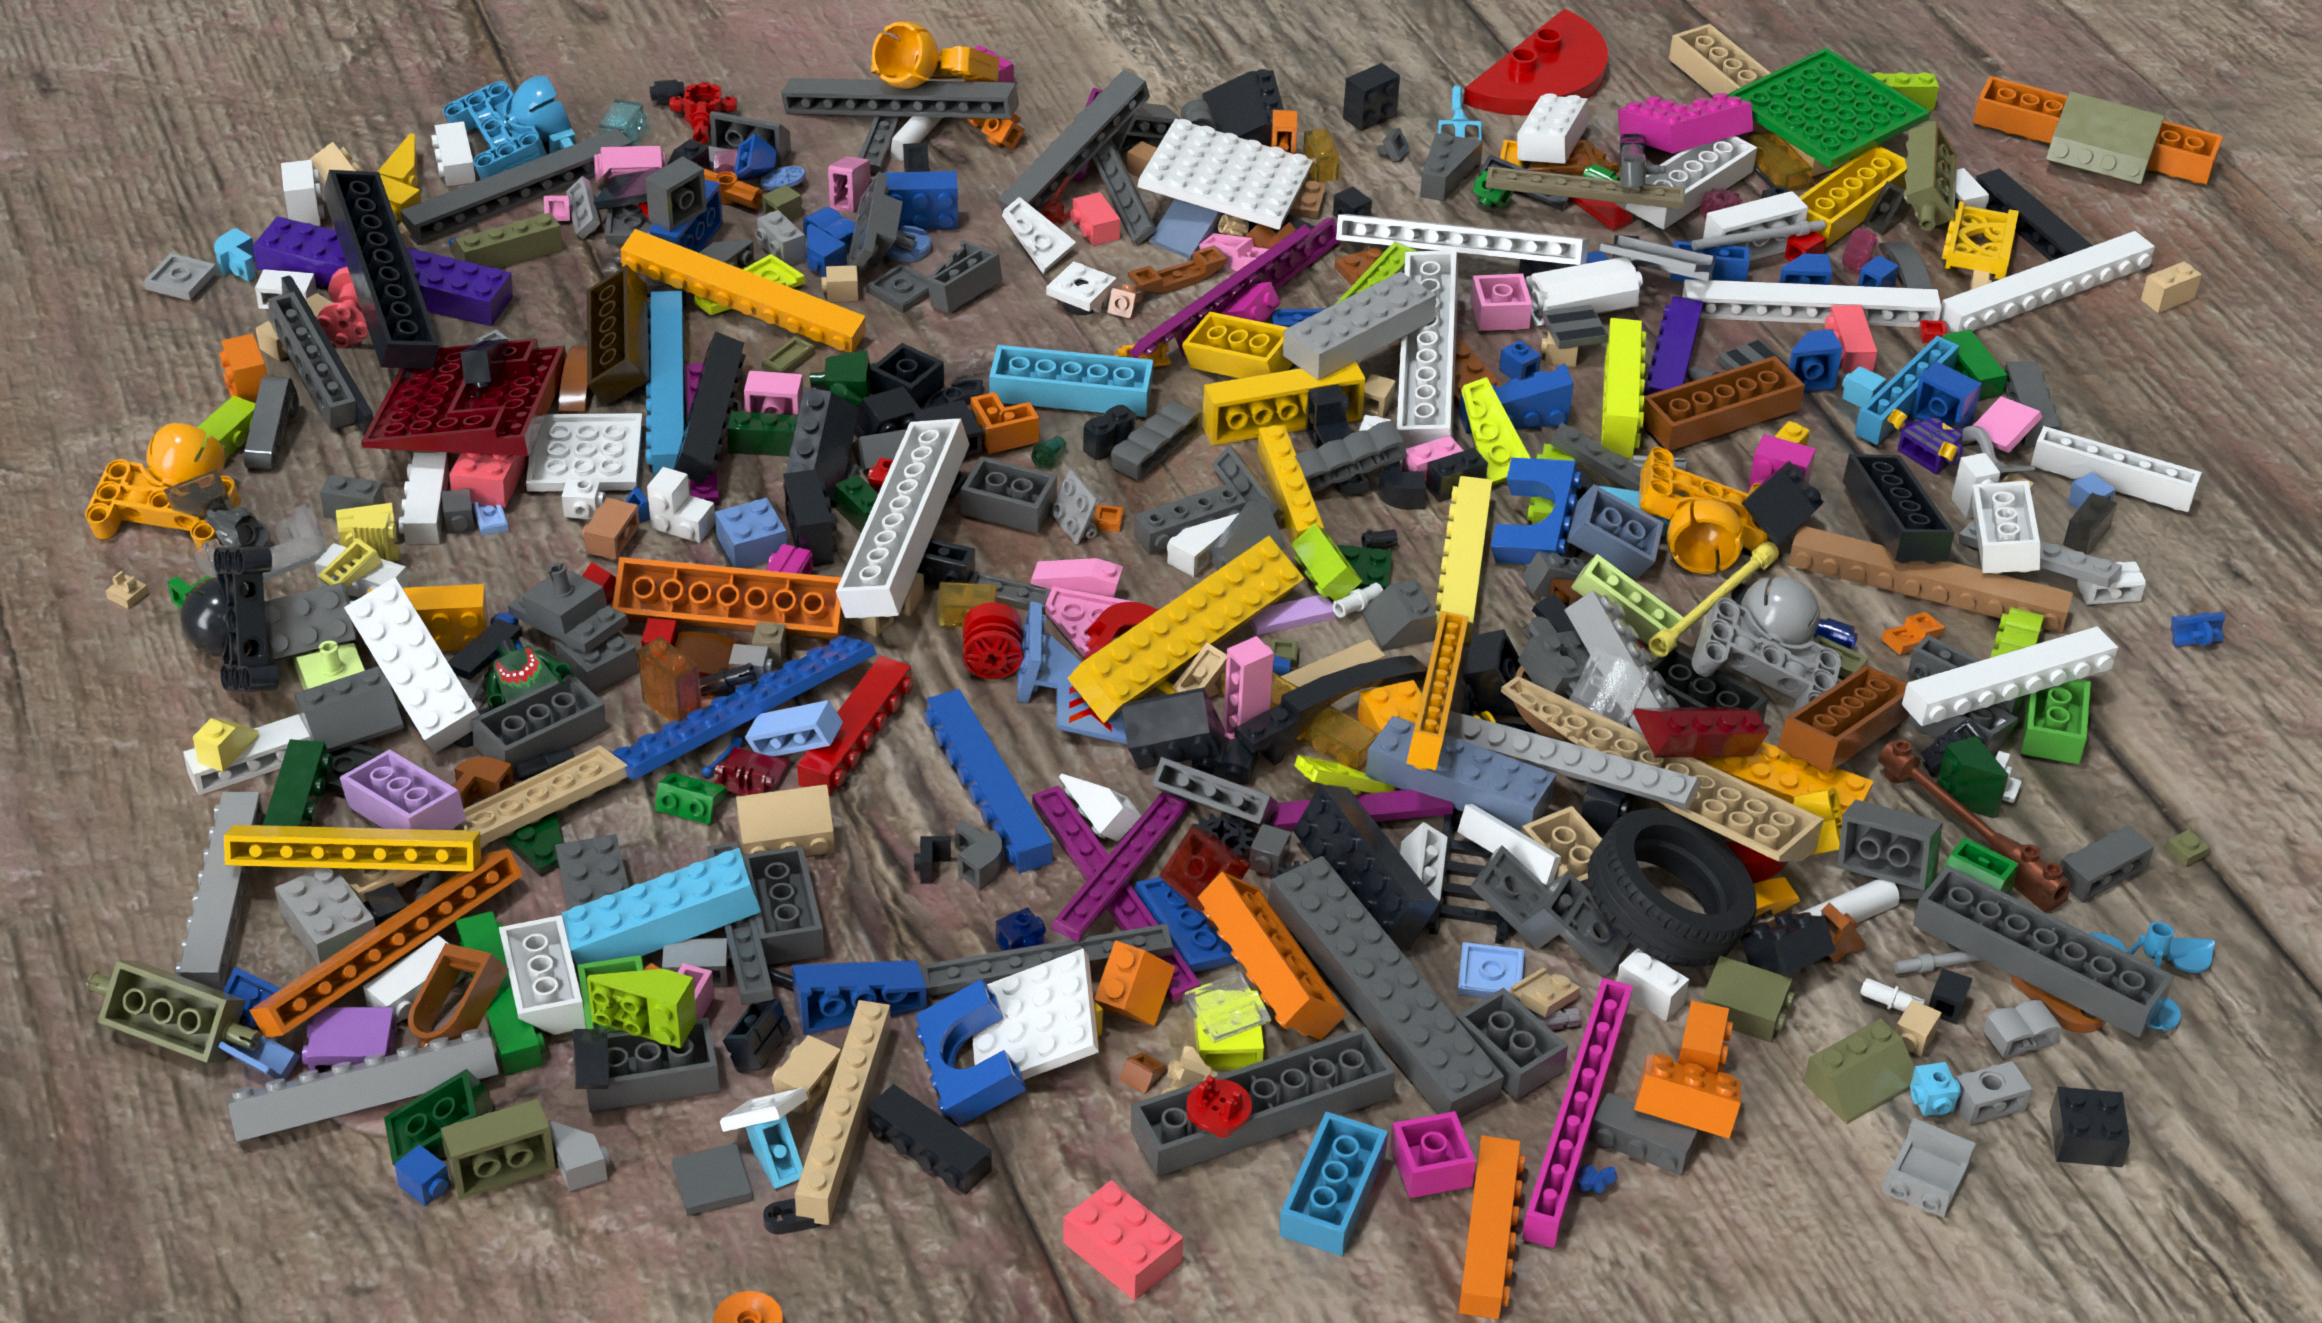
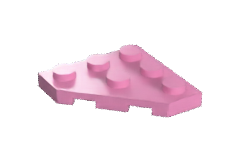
(1075, 612)

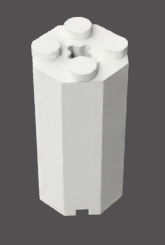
(1603, 284)

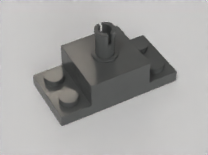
(877, 226)
(569, 609)

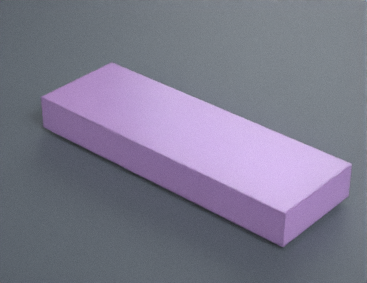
(1293, 614)

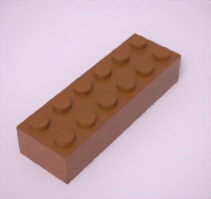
(1722, 403)
(1844, 719)

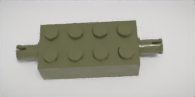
(1930, 175)
(171, 1011)

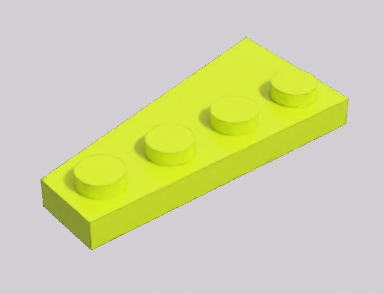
(769, 268)
(1492, 429)

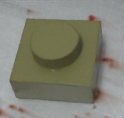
(2187, 847)

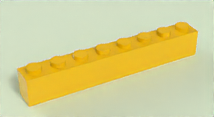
(352, 848)

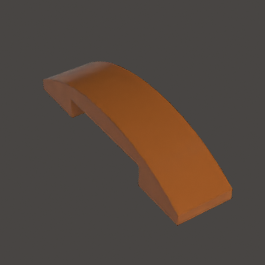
(1204, 264)
(574, 388)

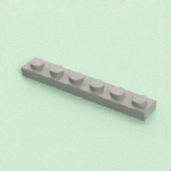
(2063, 560)

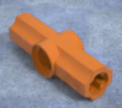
(735, 191)

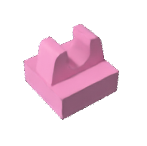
(558, 206)

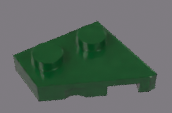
(537, 843)

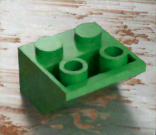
(1983, 865)

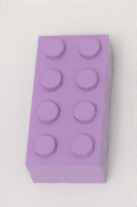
(402, 795)

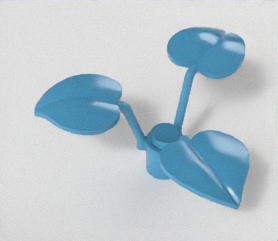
(2186, 954)

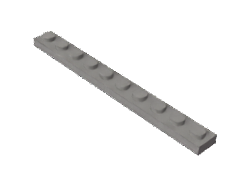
(1576, 760)

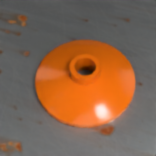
(748, 1308)

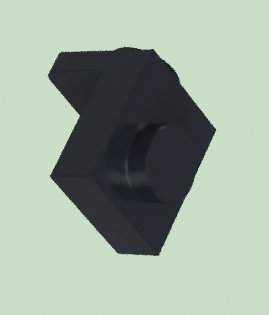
(931, 850)

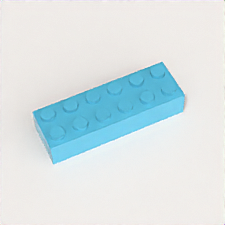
(1071, 379)
(662, 910)

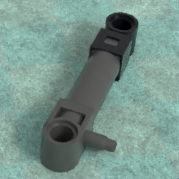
(1633, 161)

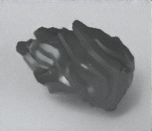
(238, 527)

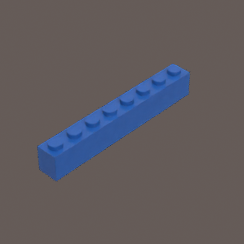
(988, 781)

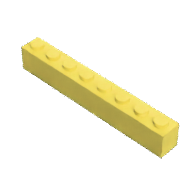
(1464, 549)

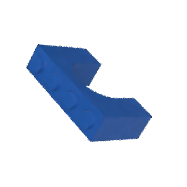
(1546, 479)
(943, 1031)

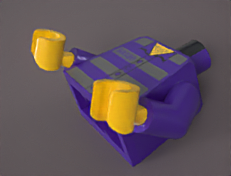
(1929, 441)

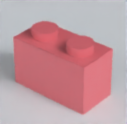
(1095, 219)

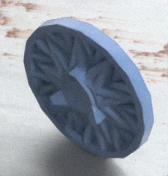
(783, 176)

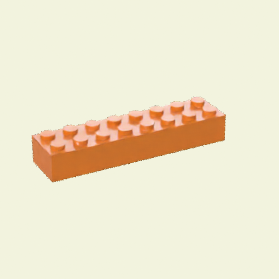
(728, 597)

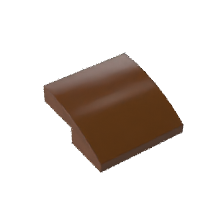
(706, 650)

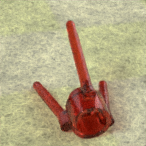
(1054, 208)

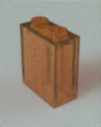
(668, 680)

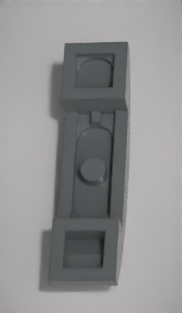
(1910, 264)

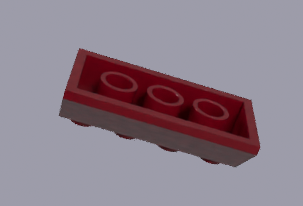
(1701, 731)

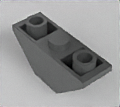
(735, 253)

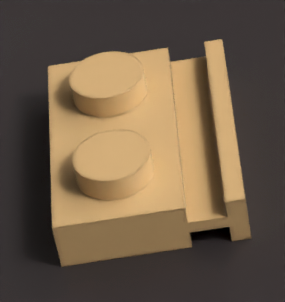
(1545, 992)

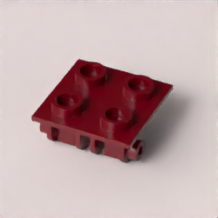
(750, 772)

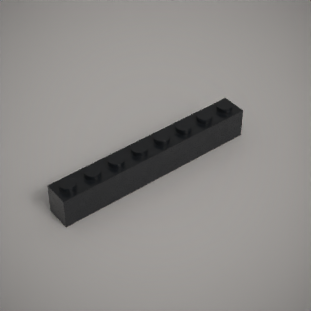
(710, 408)

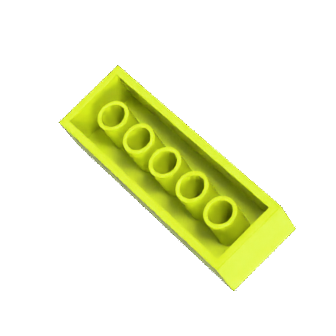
(1623, 387)

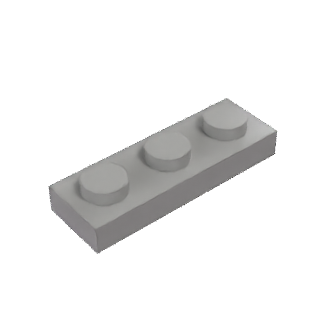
(582, 208)

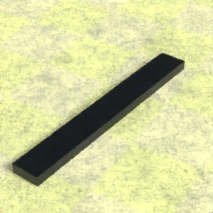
(363, 412)

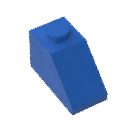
(754, 158)
(824, 250)
(1807, 270)

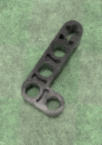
(274, 403)

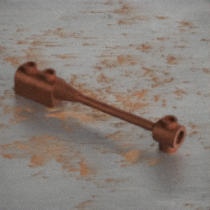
(2034, 879)

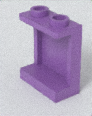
(349, 1035)

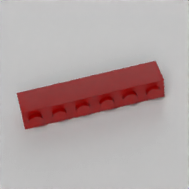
(862, 717)

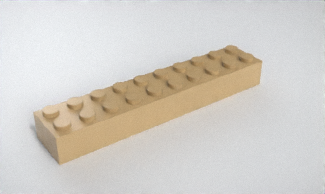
(1724, 68)

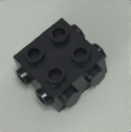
(956, 410)

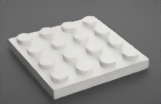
(586, 448)
(1044, 1016)

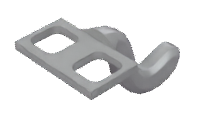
(1976, 433)

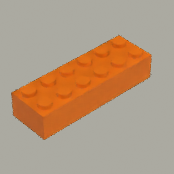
(1271, 957)

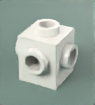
(582, 498)

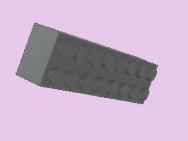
(2043, 951)
(1285, 1097)

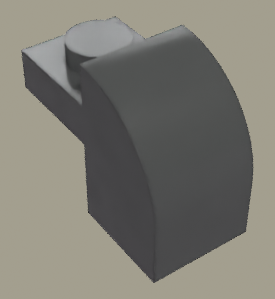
(979, 856)

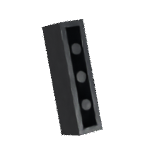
(929, 1139)

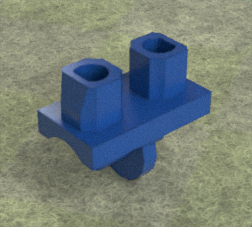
(2197, 629)

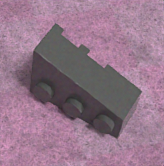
(1145, 125)
(1448, 163)
(964, 276)

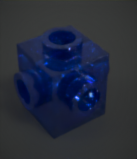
(1020, 930)

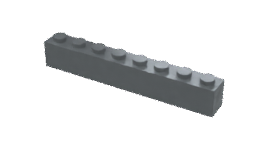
(1079, 141)

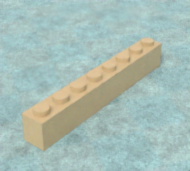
(843, 1112)

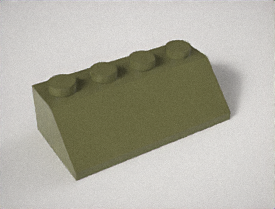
(510, 242)

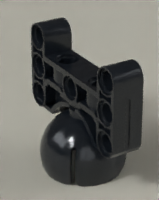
(233, 618)

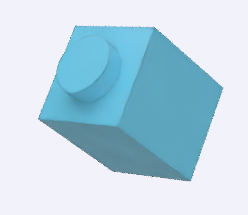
(1861, 386)

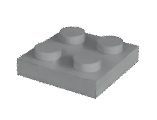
(180, 276)

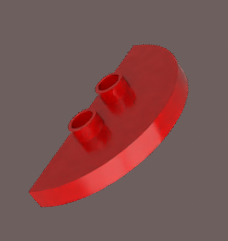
(1557, 59)

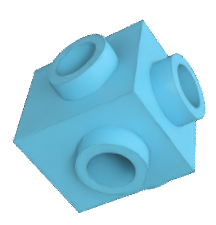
(1934, 1089)

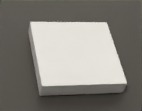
(763, 1109)

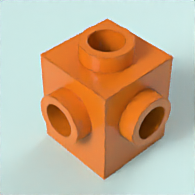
(1002, 132)

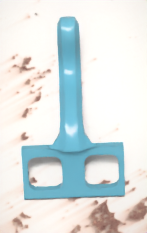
(1459, 119)

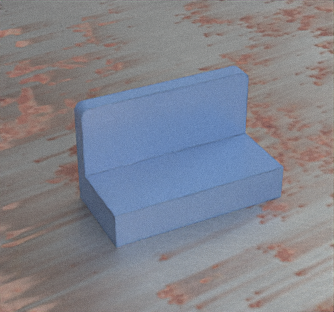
(268, 1058)

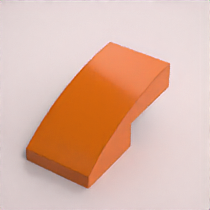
(1916, 627)

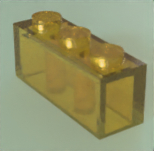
(1780, 162)

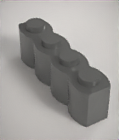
(1156, 439)
(1353, 455)

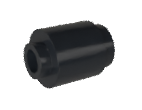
(666, 89)

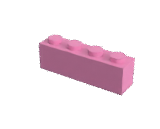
(1247, 683)

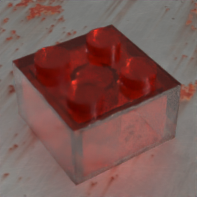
(1198, 862)

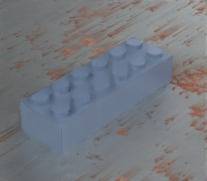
(1463, 775)

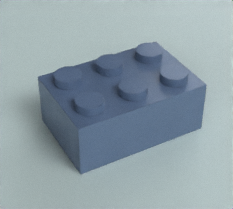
(1615, 531)

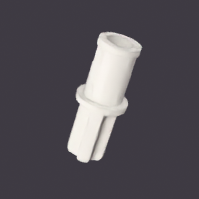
(1892, 997)

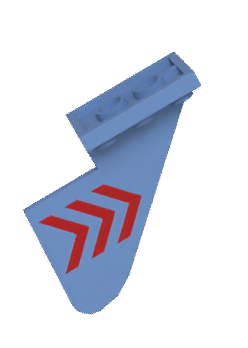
(1050, 665)

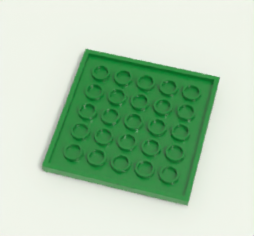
(1830, 107)

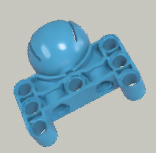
(509, 122)

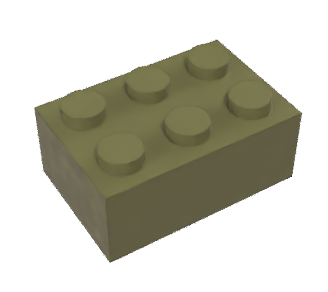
(498, 1148)

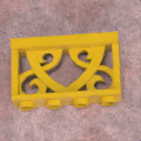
(1973, 255)

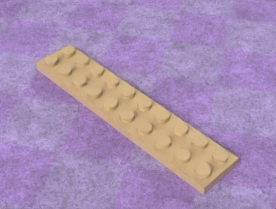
(513, 809)

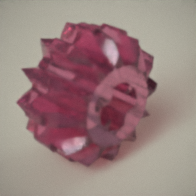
(1718, 200)
(1859, 248)

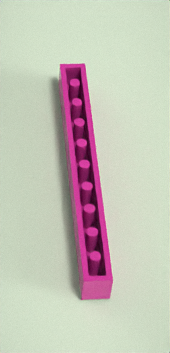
(1576, 1114)

